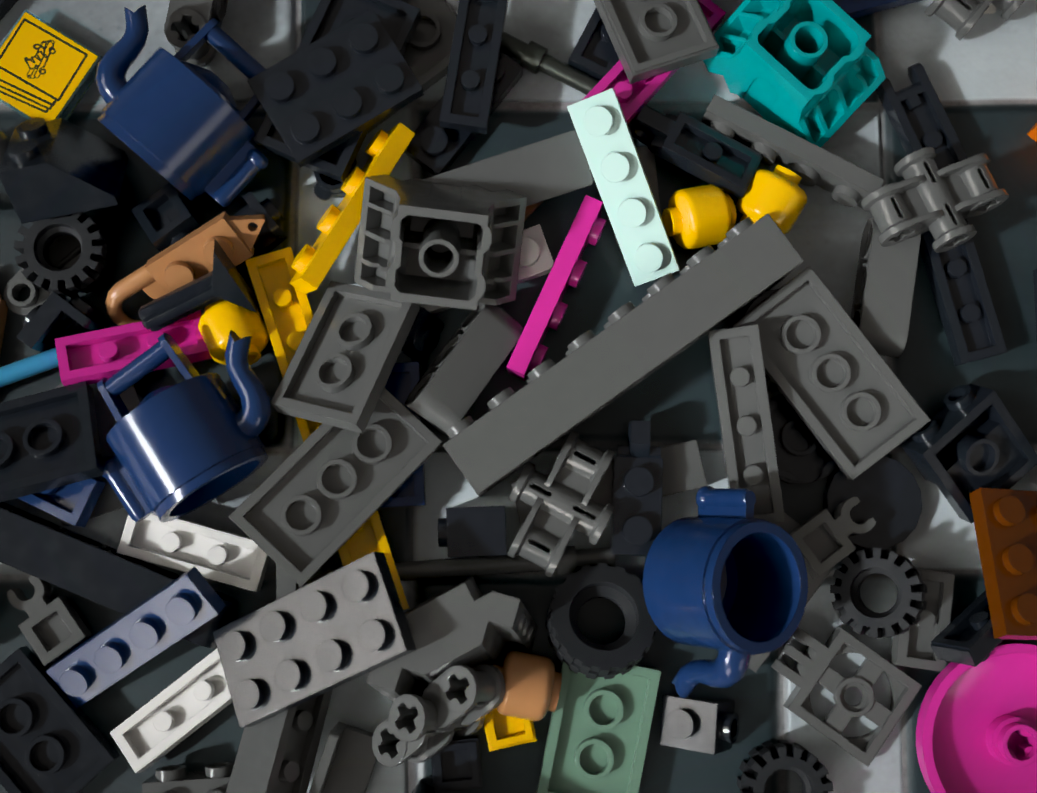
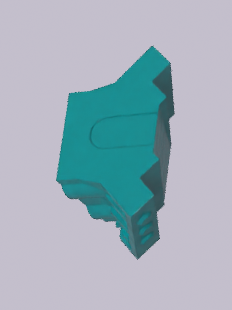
(797, 64)

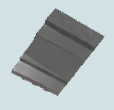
(439, 242)
(456, 630)

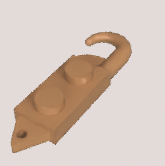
(186, 261)

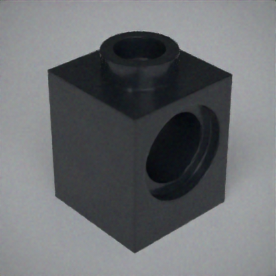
(473, 531)

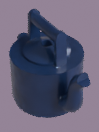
(182, 113)
(186, 437)
(724, 586)

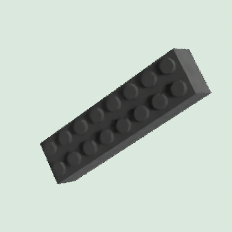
(622, 355)

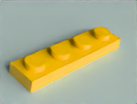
(341, 221)

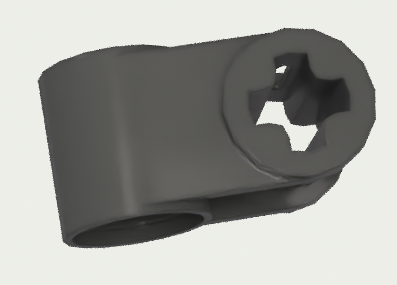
(186, 19)

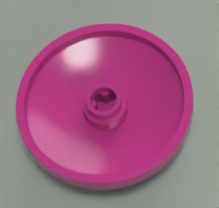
(982, 725)

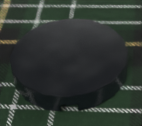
(797, 450)
(885, 493)

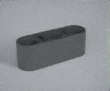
(885, 290)
(464, 366)

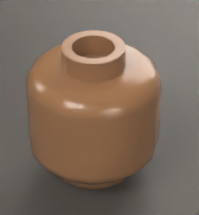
(530, 686)

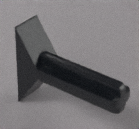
(219, 284)

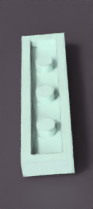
(623, 187)

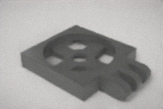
(814, 668)

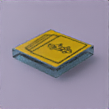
(44, 70)

